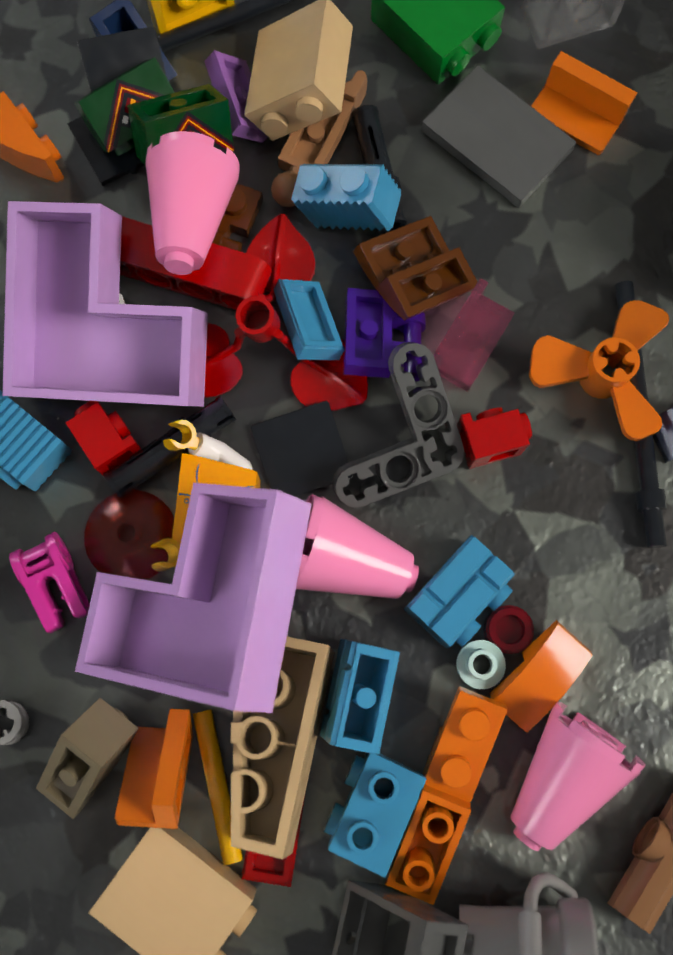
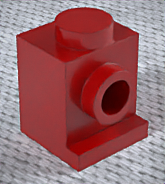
(102, 436)
(494, 436)

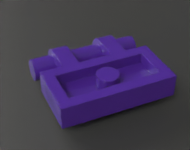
(369, 335)

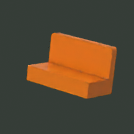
(583, 102)
(156, 774)

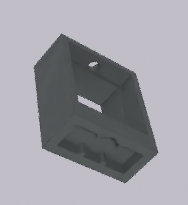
(367, 915)

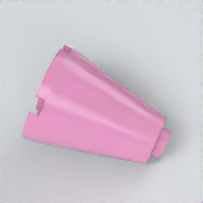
(188, 197)
(351, 556)
(569, 779)

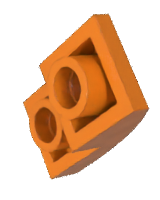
(544, 676)

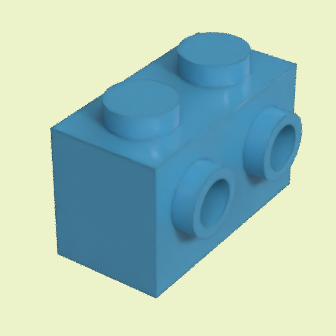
(375, 811)

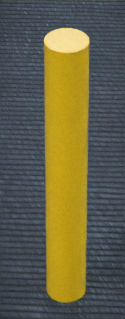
(216, 784)

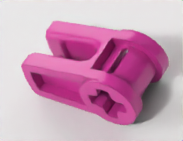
(35, 571)

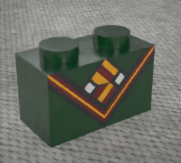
(106, 107)
(190, 110)

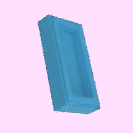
(308, 320)

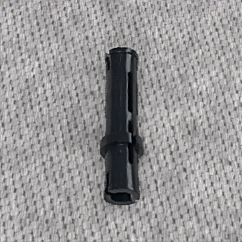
(367, 129)
(156, 457)

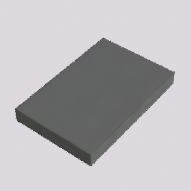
(498, 136)

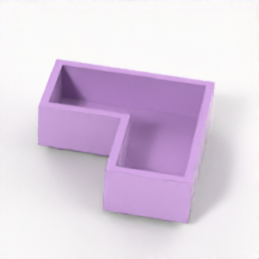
(67, 323)
(222, 619)

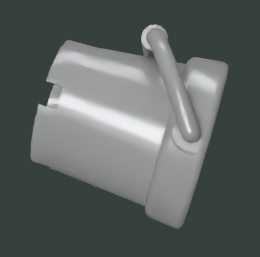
(531, 928)

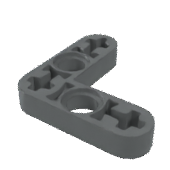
(416, 449)

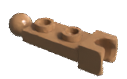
(316, 142)

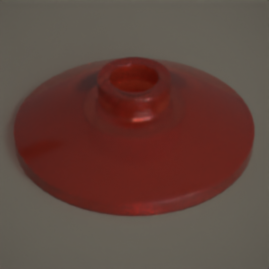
(133, 558)

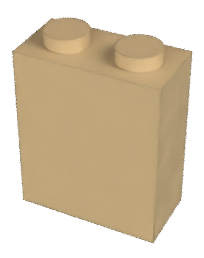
(299, 70)
(175, 898)

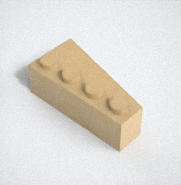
(277, 752)

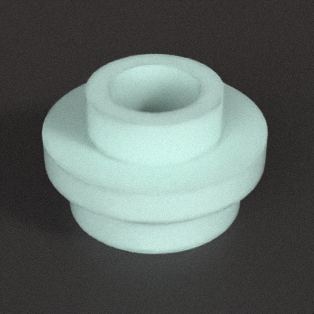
(465, 664)

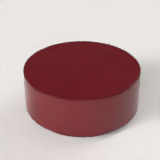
(509, 629)

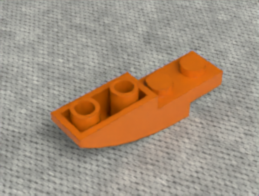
(21, 144)
(445, 800)

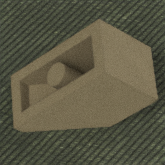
(86, 756)

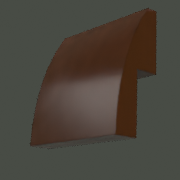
(415, 268)

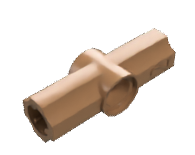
(649, 878)

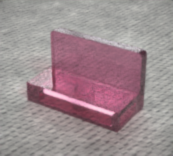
(472, 338)

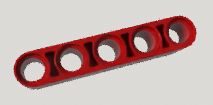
(223, 279)

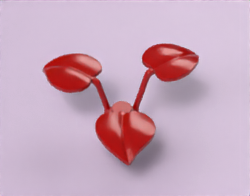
(311, 380)

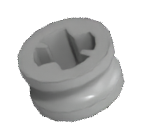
(21, 722)

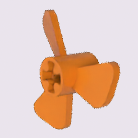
(560, 362)

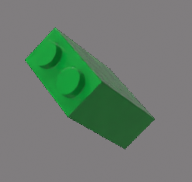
(440, 33)

